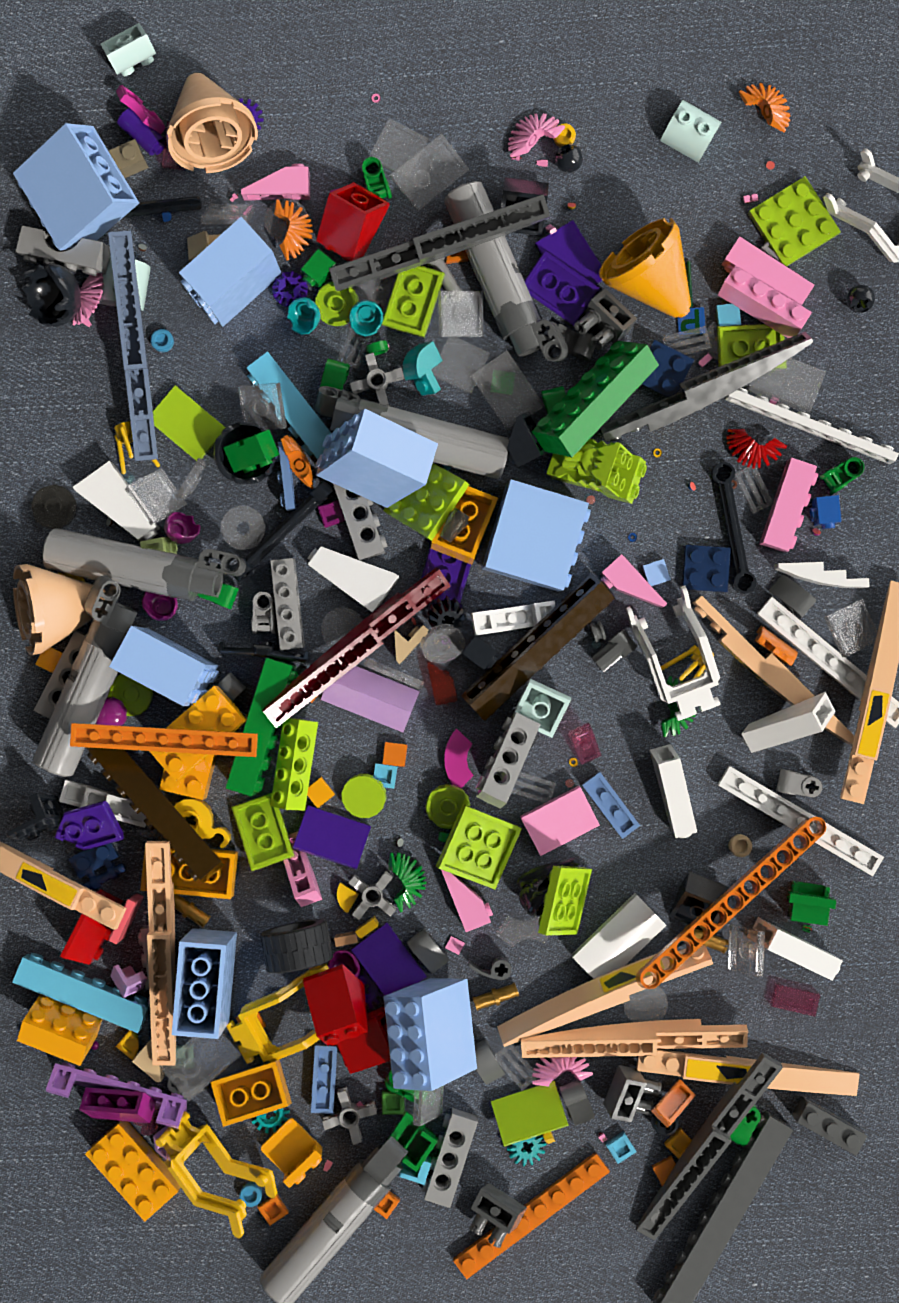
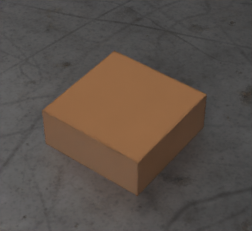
(346, 938)

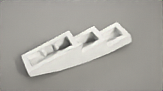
(815, 573)
(83, 795)

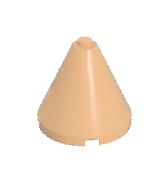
(209, 127)
(48, 606)

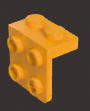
(292, 1151)

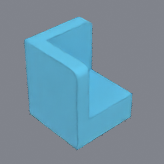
(419, 1176)

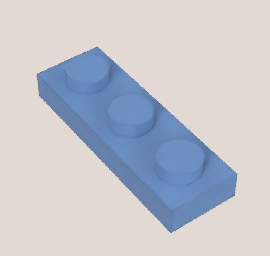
(286, 478)
(610, 805)
(324, 1078)

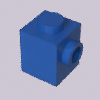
(826, 511)

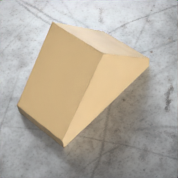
(144, 1062)

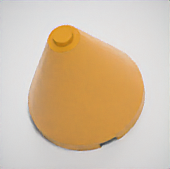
(651, 268)

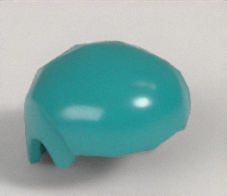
(303, 315)
(366, 317)

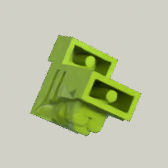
(601, 469)

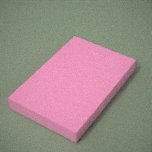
(559, 820)

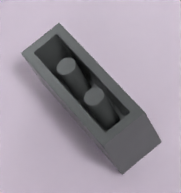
(829, 1125)

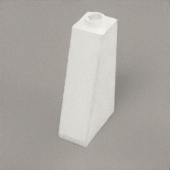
(107, 492)
(356, 578)
(789, 724)
(673, 790)
(798, 950)

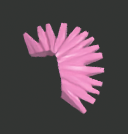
(531, 132)
(90, 296)
(558, 1066)

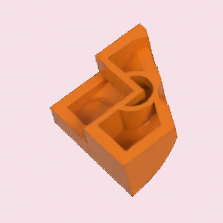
(776, 646)

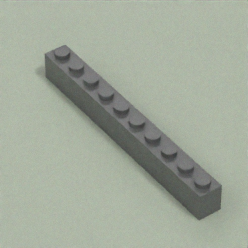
(725, 1211)

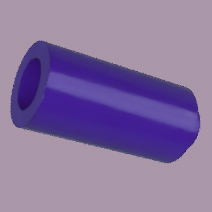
(145, 136)

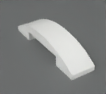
(510, 618)

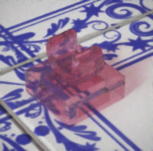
(149, 1128)

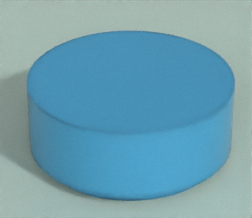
(162, 340)
(251, 1194)

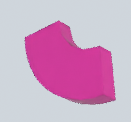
(148, 117)
(456, 759)

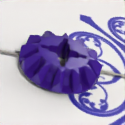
(279, 286)

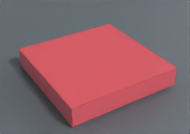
(132, 905)

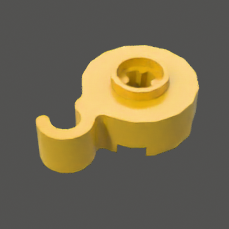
(204, 819)

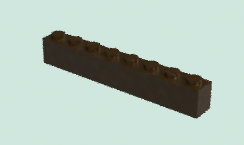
(538, 646)
(158, 811)

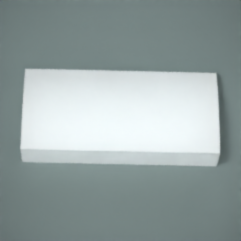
(619, 938)

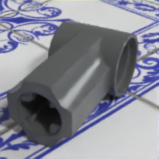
(617, 648)

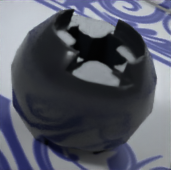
(568, 158)
(860, 298)
(663, 1130)

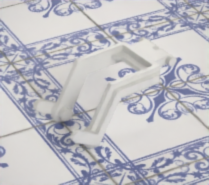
(837, 207)
(694, 691)

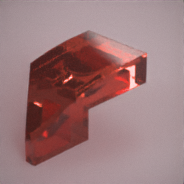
(442, 685)

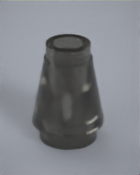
(454, 524)

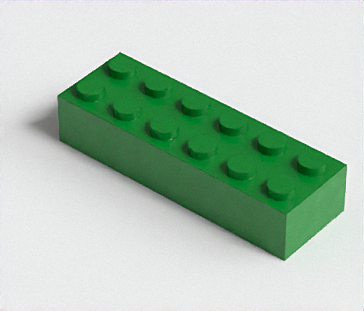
(595, 398)
(248, 771)

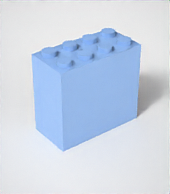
(75, 186)
(230, 272)
(376, 458)
(536, 536)
(164, 666)
(204, 983)
(430, 1033)

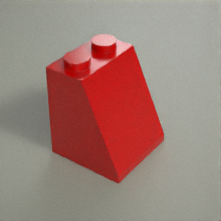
(351, 221)
(336, 1004)
(368, 1048)

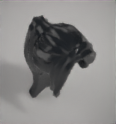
(535, 885)

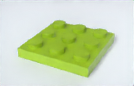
(794, 222)
(430, 505)
(478, 847)
(564, 900)

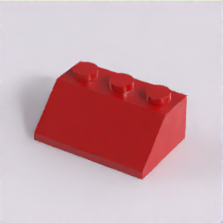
(88, 937)

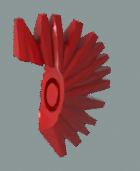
(751, 449)

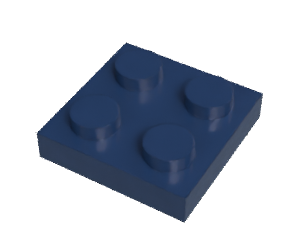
(671, 369)
(706, 568)

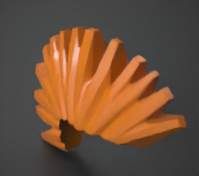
(769, 103)
(296, 229)
(298, 461)

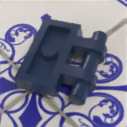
(92, 859)

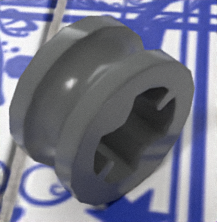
(597, 631)

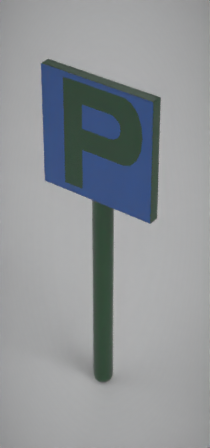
(696, 316)

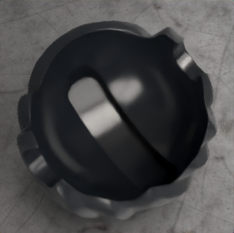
(52, 294)
(231, 435)

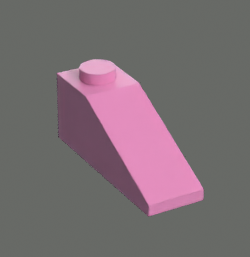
(283, 184)
(627, 580)
(302, 876)
(468, 903)

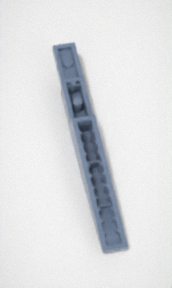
(133, 345)

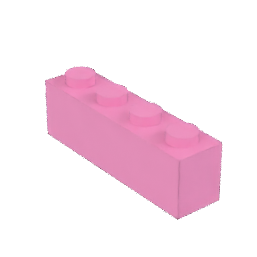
(767, 270)
(764, 303)
(788, 505)

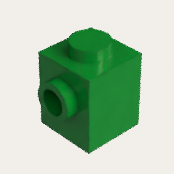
(317, 269)

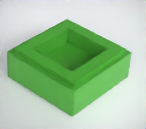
(392, 1103)

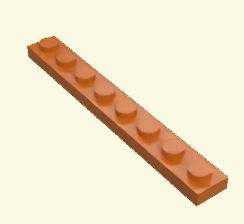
(163, 740)
(537, 1211)

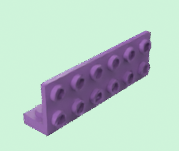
(66, 1075)

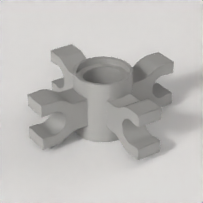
(389, 377)
(381, 902)
(362, 1111)

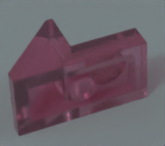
(584, 743)

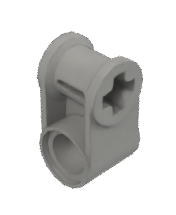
(263, 615)
(795, 783)

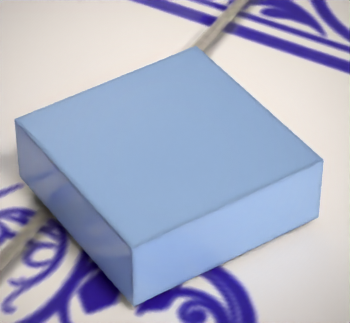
(656, 572)

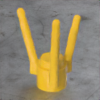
(124, 436)
(696, 658)

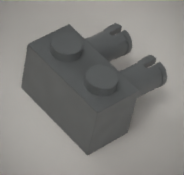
(607, 316)
(626, 1092)
(499, 1209)

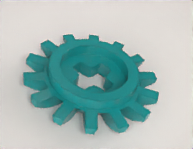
(273, 1121)
(524, 1155)

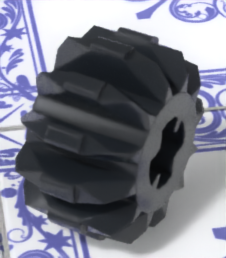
(446, 612)

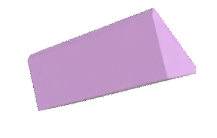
(373, 697)

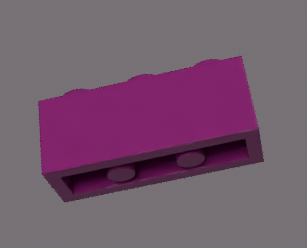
(117, 1105)

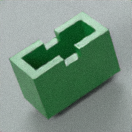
(252, 451)

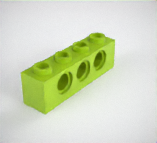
(294, 764)

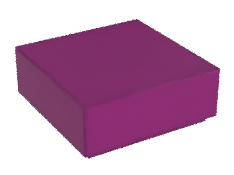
(331, 514)

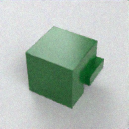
(810, 903)
(415, 1139)

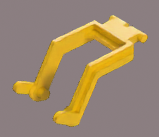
(253, 1036)
(181, 1144)

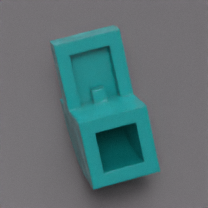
(418, 366)

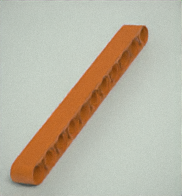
(742, 898)

